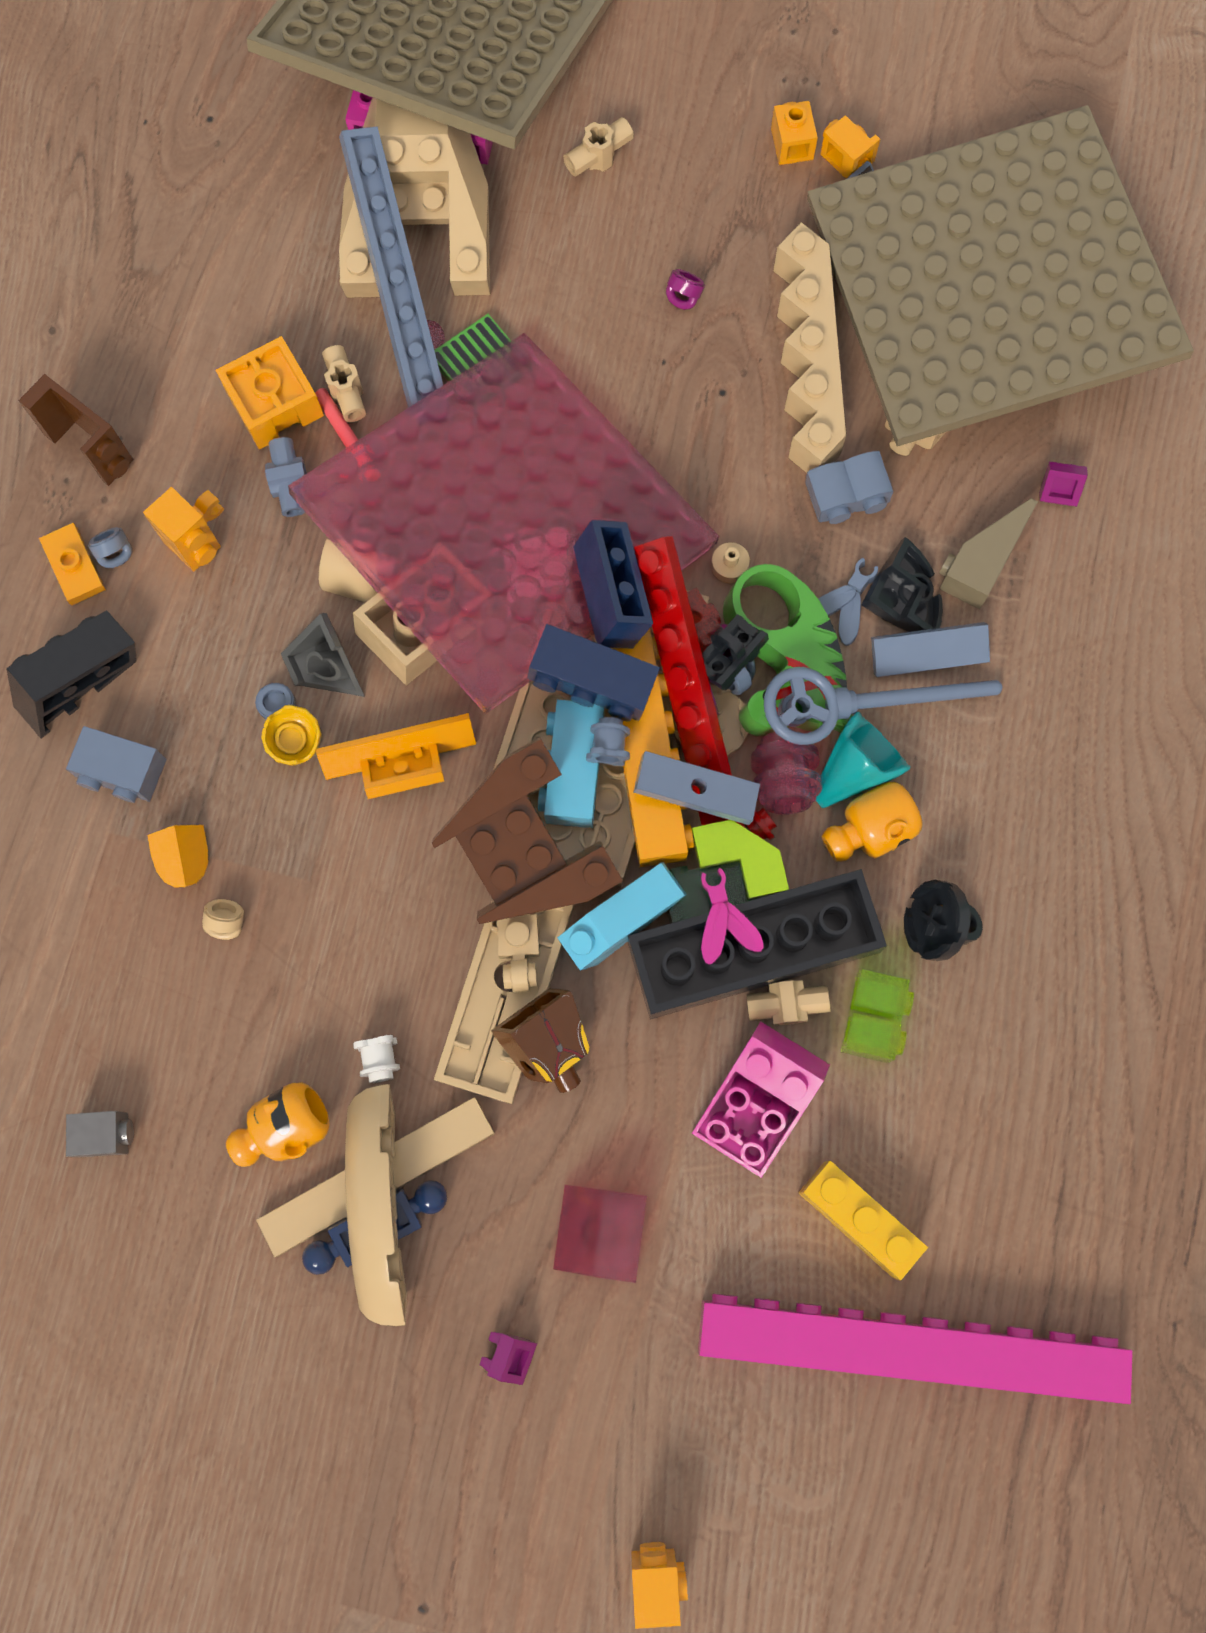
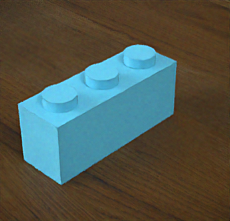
(572, 796)

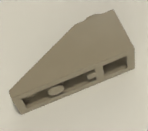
(982, 557)

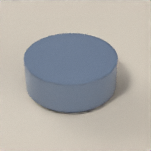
(272, 698)

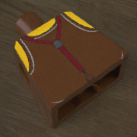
(546, 1039)

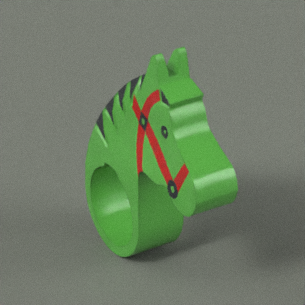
(806, 643)

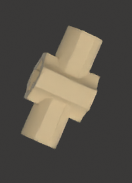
(598, 146)
(342, 372)
(788, 1003)

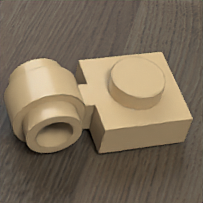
(518, 940)

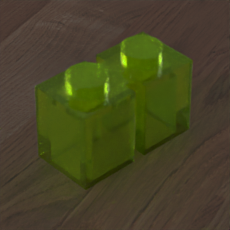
(883, 997)

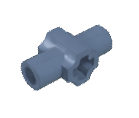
(282, 472)

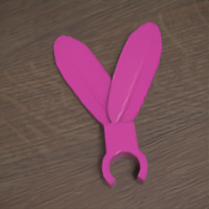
(723, 917)

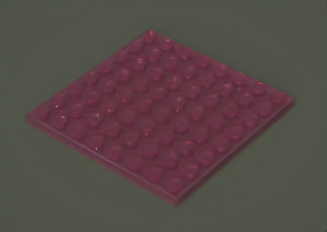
(476, 507)

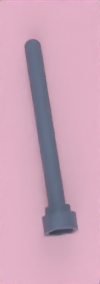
(849, 701)

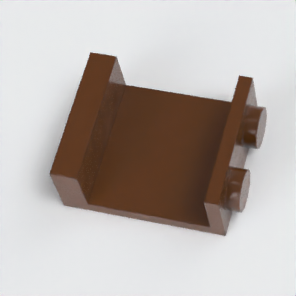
(56, 412)

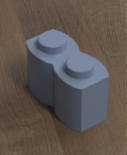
(849, 487)

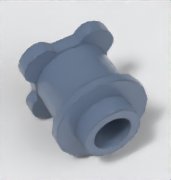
(609, 742)

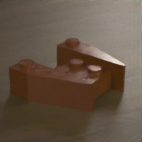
(515, 848)

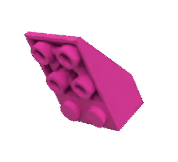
(761, 1099)

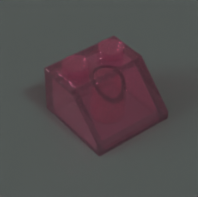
(600, 1233)

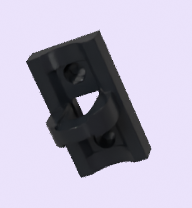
(744, 646)

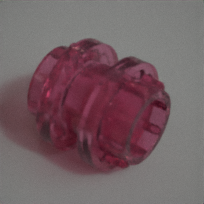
(786, 774)

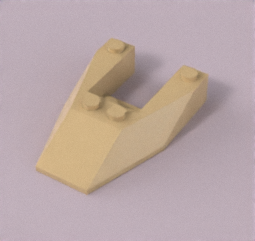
(434, 183)

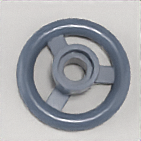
(790, 716)

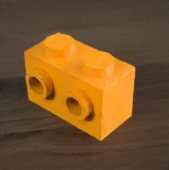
(657, 1586)

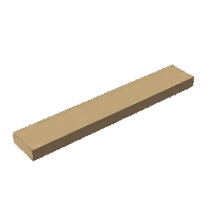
(413, 1157)

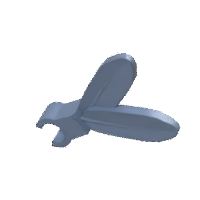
(848, 601)

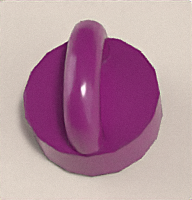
(686, 284)

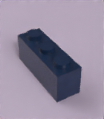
(612, 584)
(592, 673)

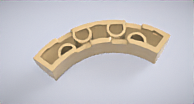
(373, 1207)

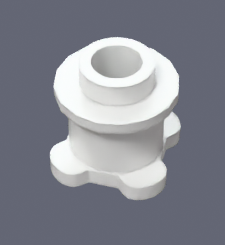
(377, 1058)

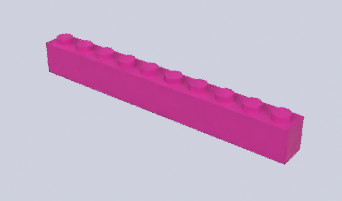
(916, 1350)

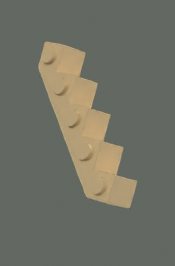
(811, 349)

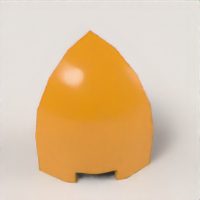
(179, 854)

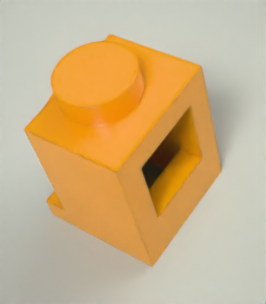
(848, 146)

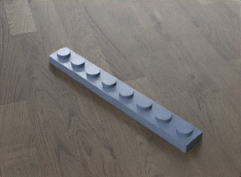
(391, 262)

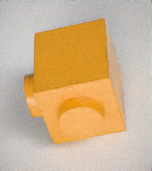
(794, 132)

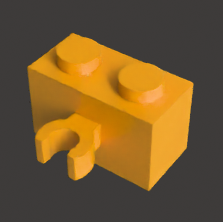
(186, 527)

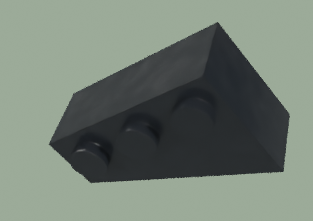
(68, 668)

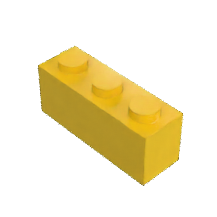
(863, 1220)

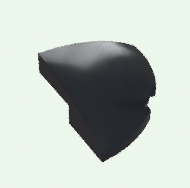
(904, 591)

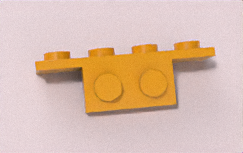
(400, 757)

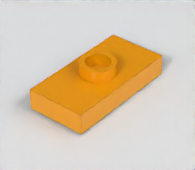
(72, 564)

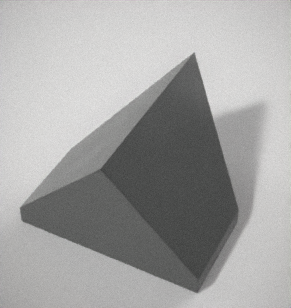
(319, 660)

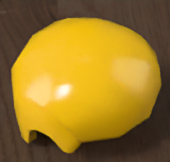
(291, 735)

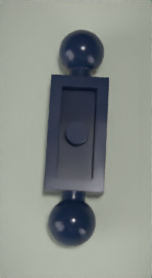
(428, 1198)

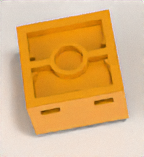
(269, 391)

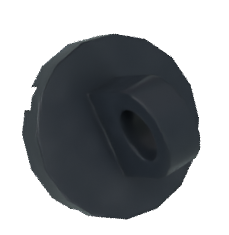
(940, 921)

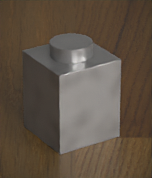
(98, 1134)

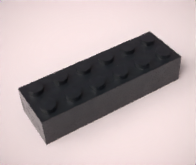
(800, 934)

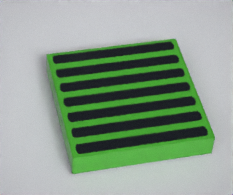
(470, 347)

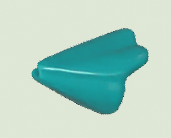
(859, 762)

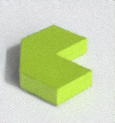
(758, 859)

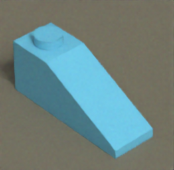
(622, 915)

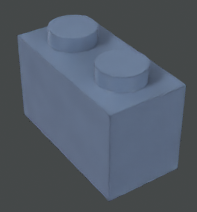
(116, 765)

